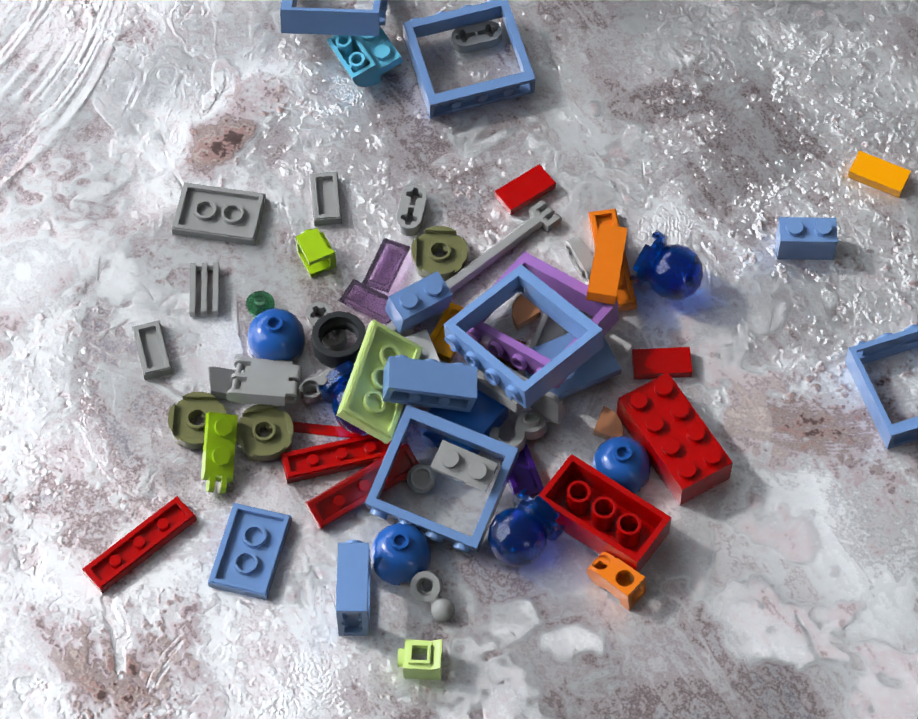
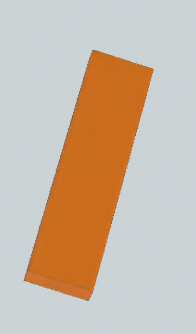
(607, 264)
(625, 291)

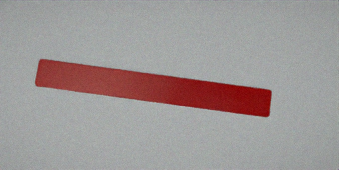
(319, 429)

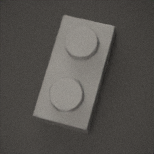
(464, 466)

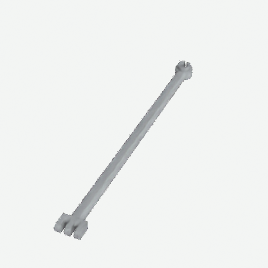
(537, 220)

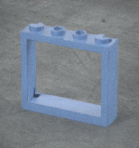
(332, 21)
(476, 94)
(552, 304)
(865, 352)
(459, 434)

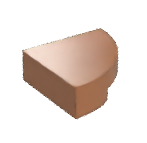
(524, 312)
(608, 424)

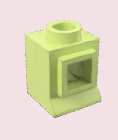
(421, 659)

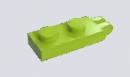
(219, 450)

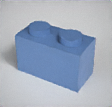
(806, 238)
(418, 302)

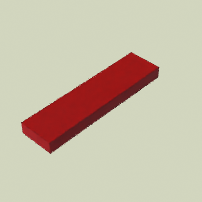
(332, 457)
(355, 489)
(139, 544)

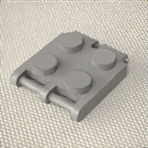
(264, 381)

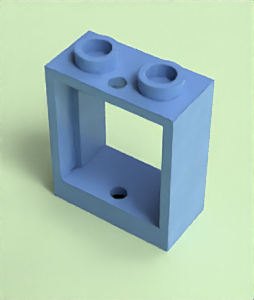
(353, 588)

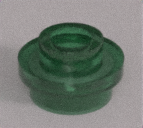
(259, 296)

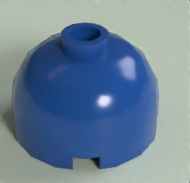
(276, 335)
(624, 462)
(400, 553)

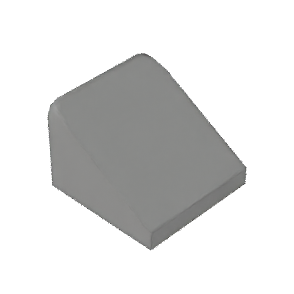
(220, 381)

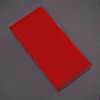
(525, 189)
(658, 361)

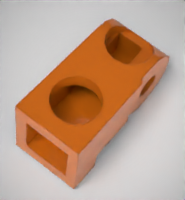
(617, 579)

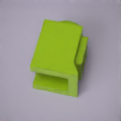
(315, 252)

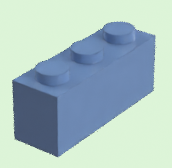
(429, 383)

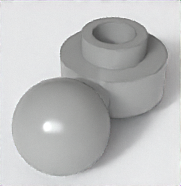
(442, 608)

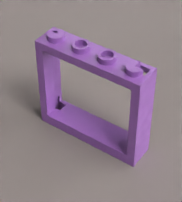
(566, 286)

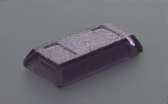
(386, 265)
(366, 301)

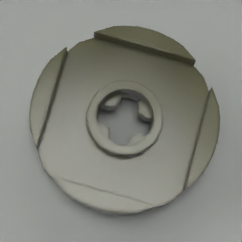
(439, 238)
(187, 409)
(264, 448)

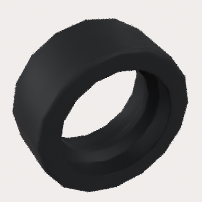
(331, 322)

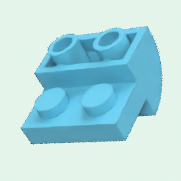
(365, 56)

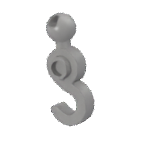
(528, 426)

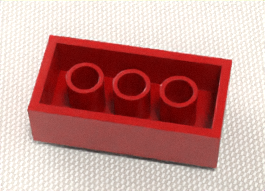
(675, 438)
(605, 513)

